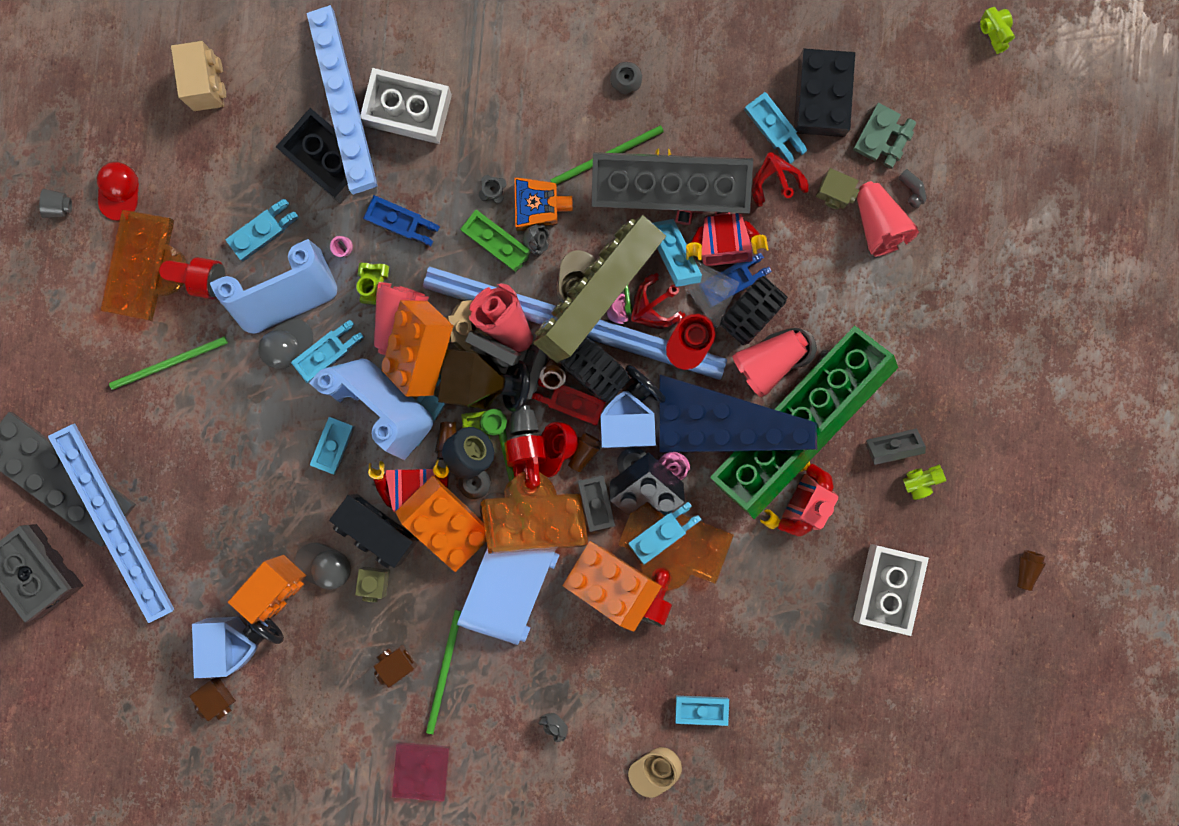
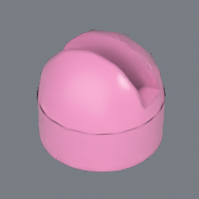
(337, 249)

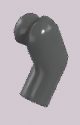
(917, 188)

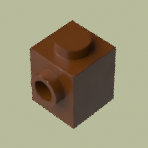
(393, 666)
(212, 700)

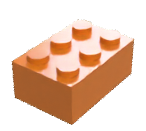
(416, 348)
(443, 523)
(611, 586)
(267, 589)

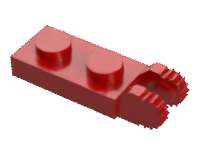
(573, 403)

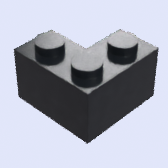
(647, 482)

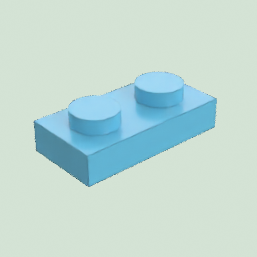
(332, 445)
(702, 710)

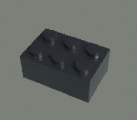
(824, 92)
(316, 152)
(373, 531)

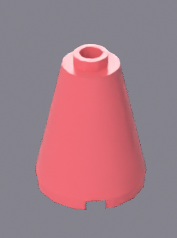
(883, 220)
(386, 306)
(501, 317)
(770, 360)

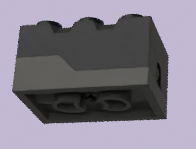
(34, 573)

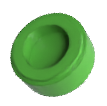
(493, 422)

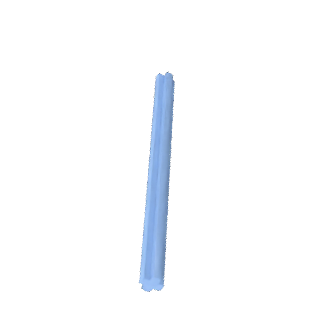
(603, 331)

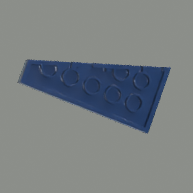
(714, 422)

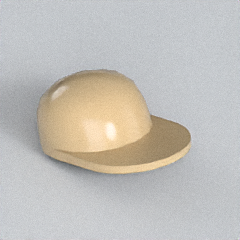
(655, 772)

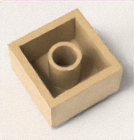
(198, 76)

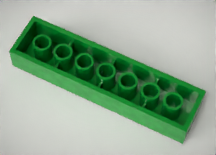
(825, 396)

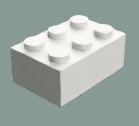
(405, 106)
(890, 589)

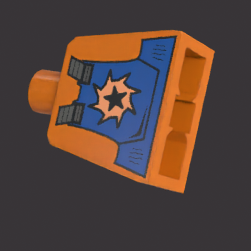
(538, 203)

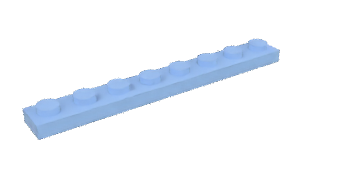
(342, 100)
(111, 522)

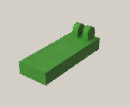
(495, 240)

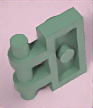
(877, 131)

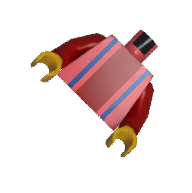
(725, 240)
(399, 485)
(809, 505)

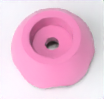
(617, 312)
(679, 461)

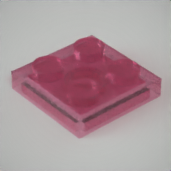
(421, 771)

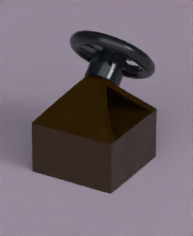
(476, 381)

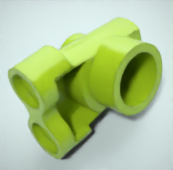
(998, 27)
(369, 278)
(920, 482)

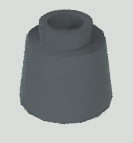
(54, 204)
(524, 421)

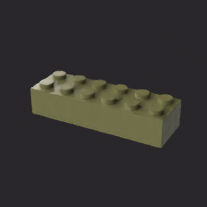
(598, 289)

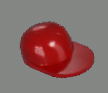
(117, 189)
(690, 341)
(559, 444)

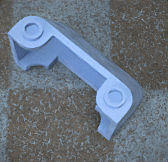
(283, 296)
(402, 418)
(506, 593)

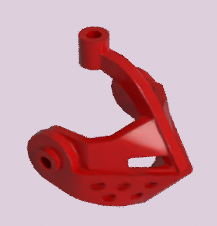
(776, 164)
(643, 311)

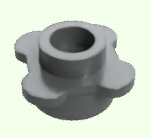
(498, 184)

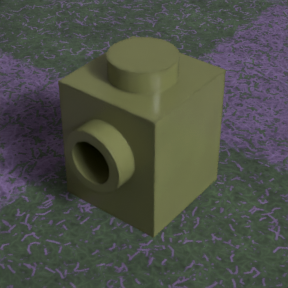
(837, 189)
(372, 583)

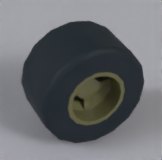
(468, 452)

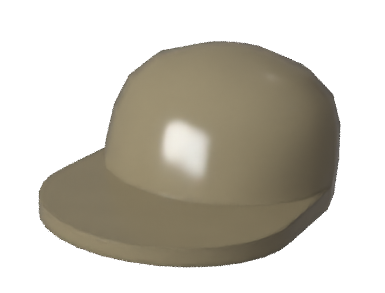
(572, 271)

